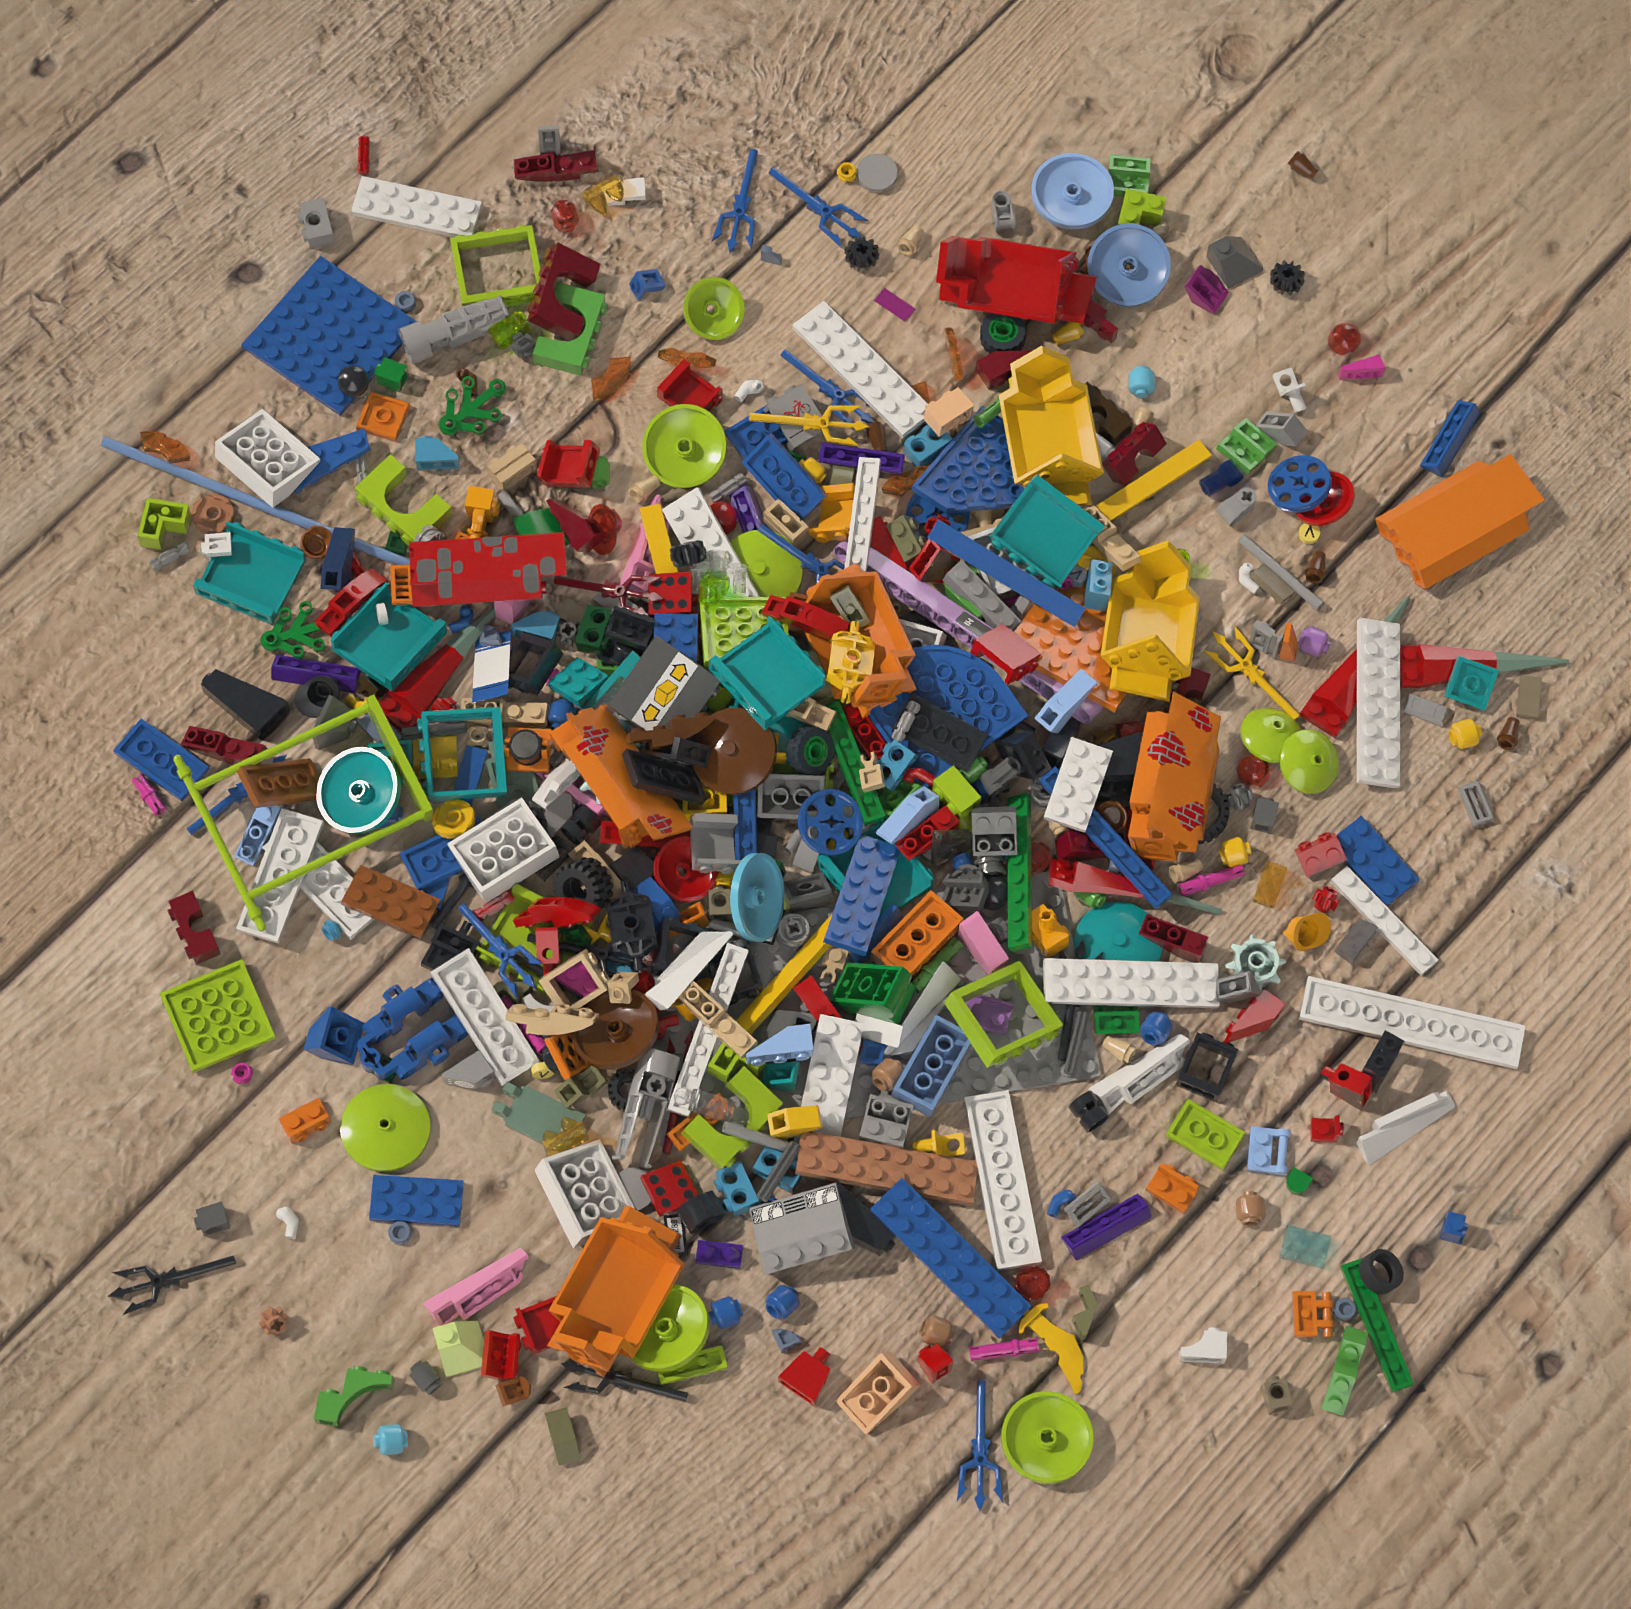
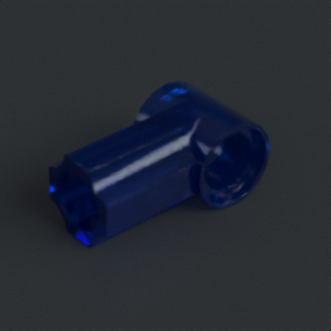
(1226, 475)

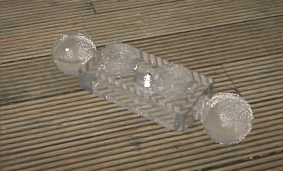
(711, 1105)

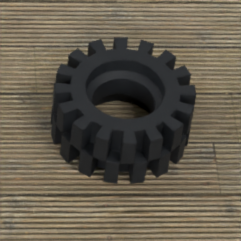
(614, 1087)

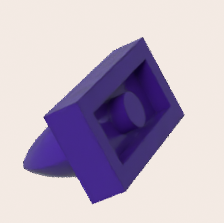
(719, 1254)

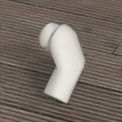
(749, 387)
(1245, 579)
(291, 1220)

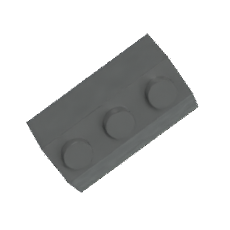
(785, 793)

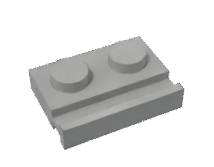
(1264, 638)

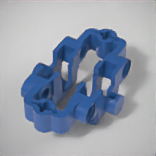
(424, 1043)

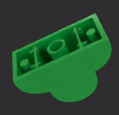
(874, 991)

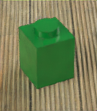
(391, 374)

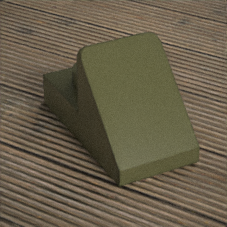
(850, 606)

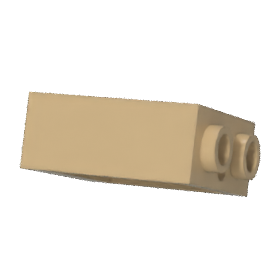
(590, 962)

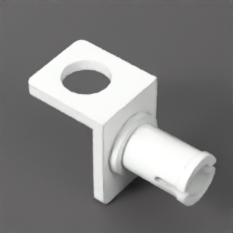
(1292, 390)

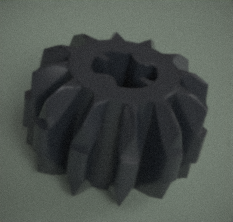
(861, 253)
(1292, 283)
(688, 553)

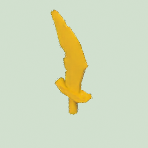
(1058, 1341)

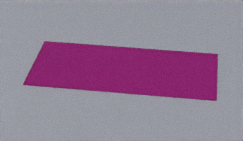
(894, 304)

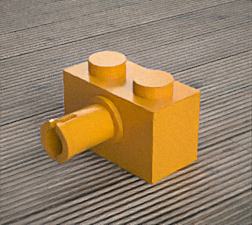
(1047, 932)

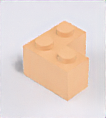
(949, 412)

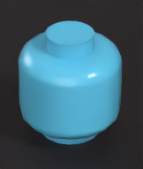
(1141, 382)
(390, 1439)

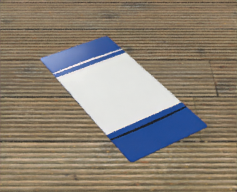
(491, 669)

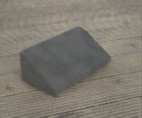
(722, 926)
(1356, 940)
(1237, 988)

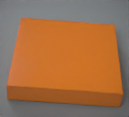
(383, 416)

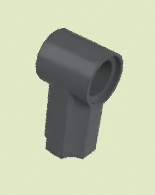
(997, 778)

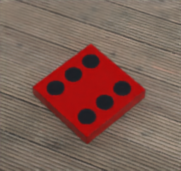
(676, 590)
(668, 1187)

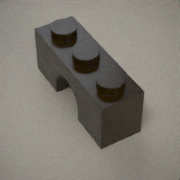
(1116, 423)

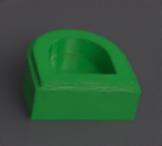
(1298, 1181)

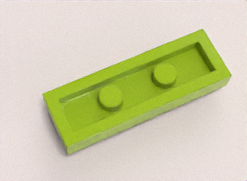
(706, 1362)

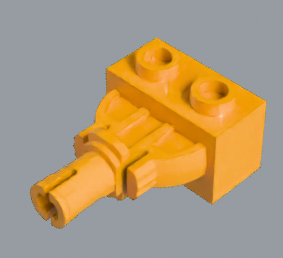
(481, 508)

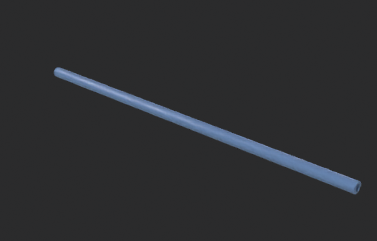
(243, 497)

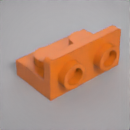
(305, 1121)
(1173, 1187)

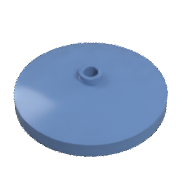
(1132, 246)

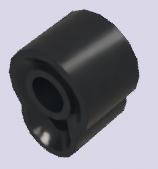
(701, 1211)

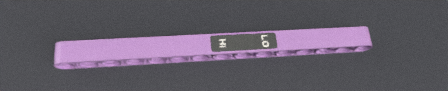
(953, 619)

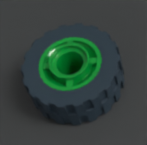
(996, 324)
(810, 750)

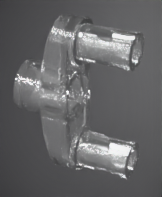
(719, 563)

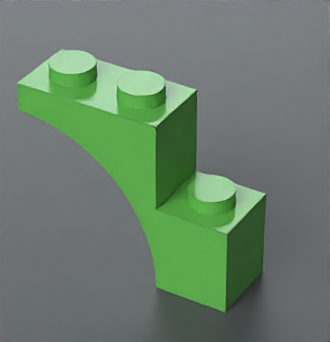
(1344, 1370)
(357, 1382)

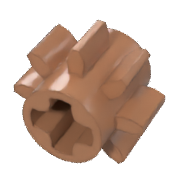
(273, 1320)

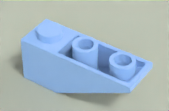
(1066, 702)
(909, 815)
(258, 833)
(787, 1044)

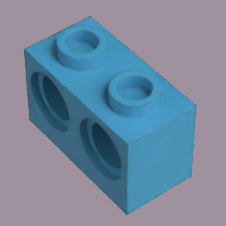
(930, 448)
(897, 767)
(763, 1171)
(741, 1187)

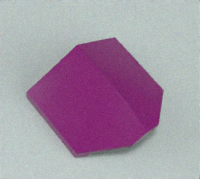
(1206, 289)

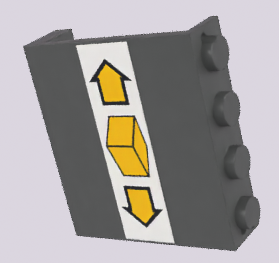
(663, 686)

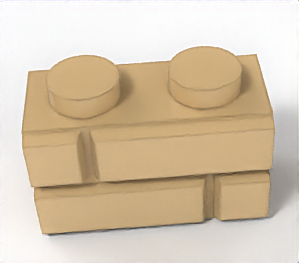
(511, 467)
(785, 522)

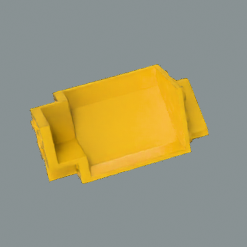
(1050, 425)
(1151, 624)

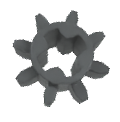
(523, 345)
(564, 629)
(1239, 796)
(1000, 930)

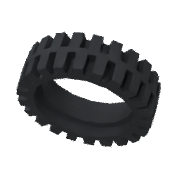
(1223, 815)

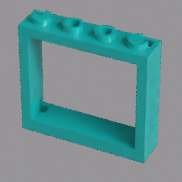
(492, 713)

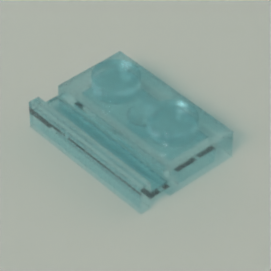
(1305, 1246)

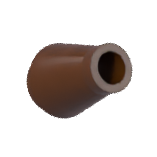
(1303, 165)
(876, 436)
(1316, 568)
(1508, 736)

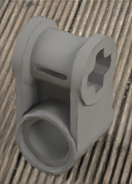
(1002, 215)
(1235, 508)

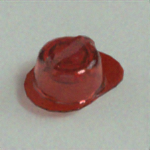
(611, 525)

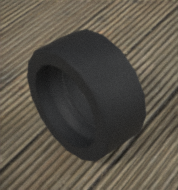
(1370, 1277)

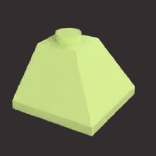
(460, 1346)

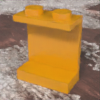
(835, 513)

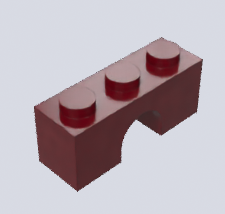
(1121, 462)
(1192, 686)
(200, 945)

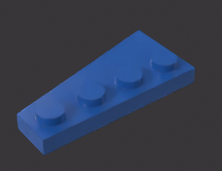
(334, 454)

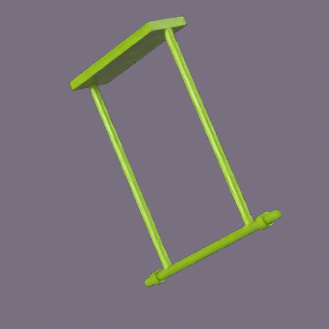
(397, 756)

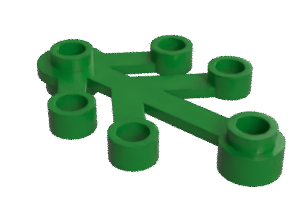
(470, 409)
(296, 632)

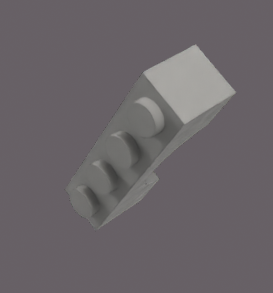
(971, 587)

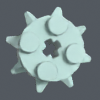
(1265, 957)

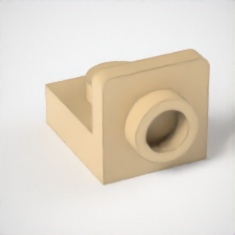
(620, 987)

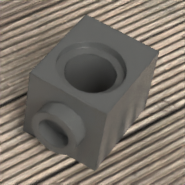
(1264, 815)
(211, 1219)

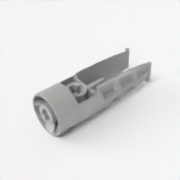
(451, 329)
(661, 1070)

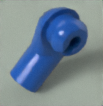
(464, 620)
(1059, 1199)

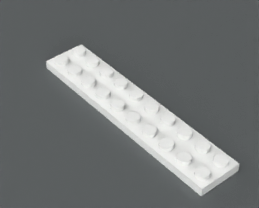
(1413, 1021)

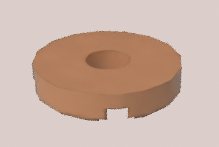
(212, 503)

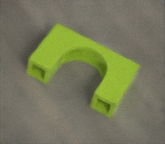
(374, 492)
(721, 1148)

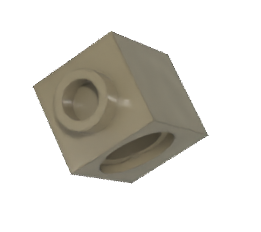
(721, 913)
(1273, 1404)

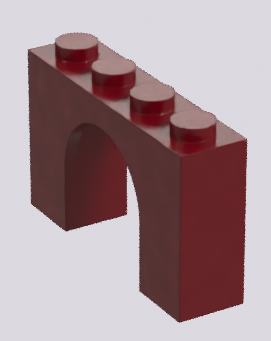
(545, 309)

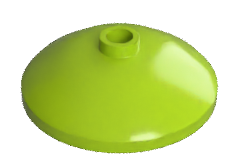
(726, 304)
(1266, 731)
(1299, 762)

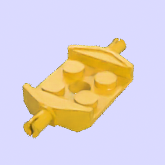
(844, 672)

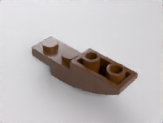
(664, 737)

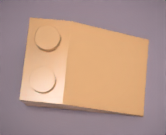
(877, 1392)

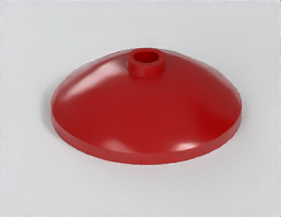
(1334, 506)
(686, 887)

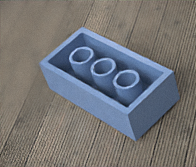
(941, 1046)

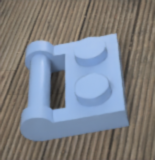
(1261, 1147)

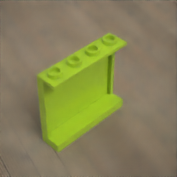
(518, 936)

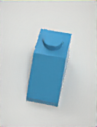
(434, 454)
(538, 624)

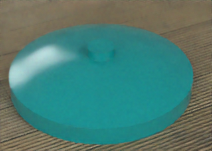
(358, 790)
(1115, 932)

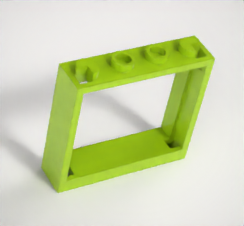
(510, 296)
(990, 1056)

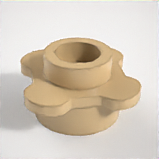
(478, 731)

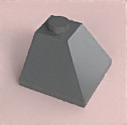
(1233, 260)
(331, 710)

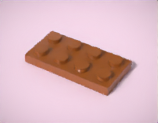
(280, 782)
(390, 902)

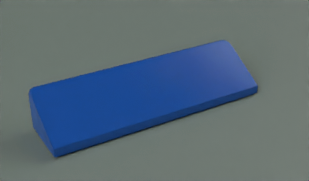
(1450, 438)

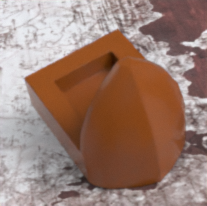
(514, 1390)

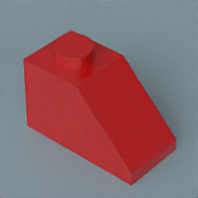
(934, 1362)

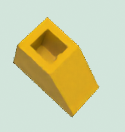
(794, 1121)

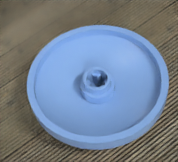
(1072, 191)

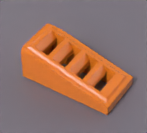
(400, 571)
(1289, 644)
(693, 914)

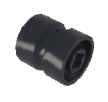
(586, 822)
(1089, 1111)

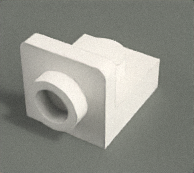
(217, 545)

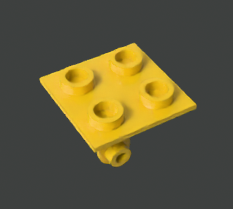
(442, 757)

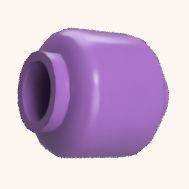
(1314, 641)

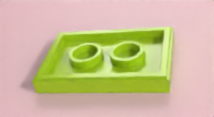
(1205, 1134)

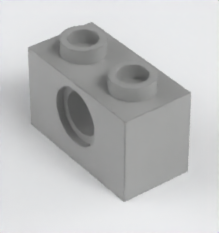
(318, 234)

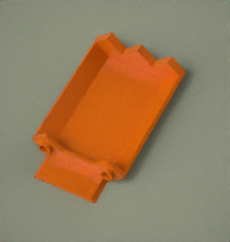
(1460, 519)

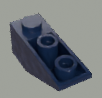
(338, 560)

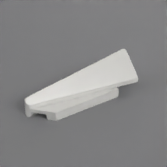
(556, 783)
(686, 968)
(922, 1013)
(1141, 1075)
(1403, 1124)

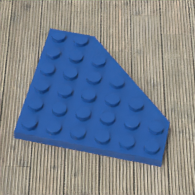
(971, 471)

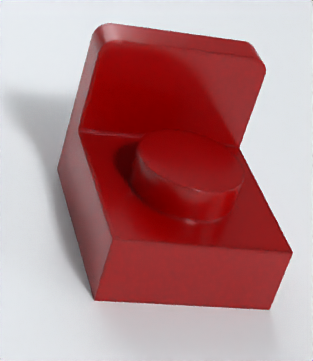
(1326, 1129)

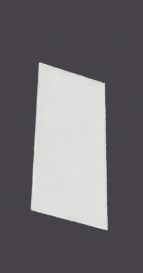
(880, 1030)

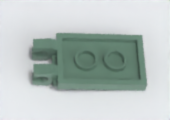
(518, 784)
(533, 1112)

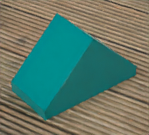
(781, 1076)

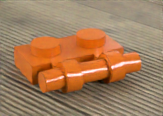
(1305, 1314)

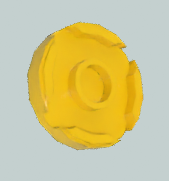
(453, 819)

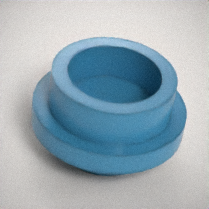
(331, 930)

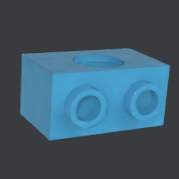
(1098, 585)

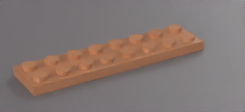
(884, 1165)

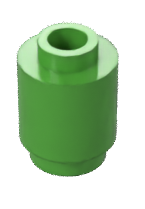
(602, 473)
(976, 770)
(1091, 899)

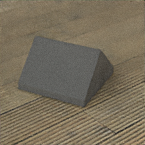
(807, 893)

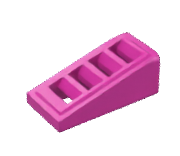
(1365, 368)

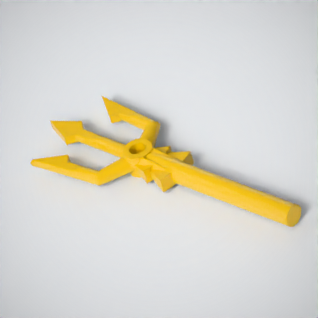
(815, 422)
(1250, 670)

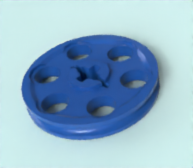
(1297, 492)
(929, 510)
(834, 813)

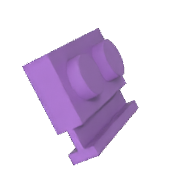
(991, 1013)

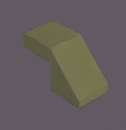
(522, 990)
(580, 1088)
(1084, 1319)
(562, 1436)

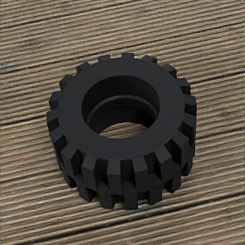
(593, 877)

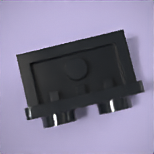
(630, 628)

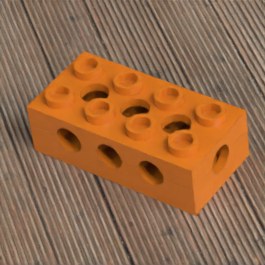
(913, 925)

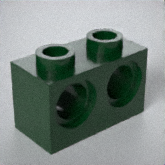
(590, 629)

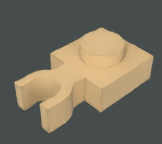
(872, 774)
(835, 961)

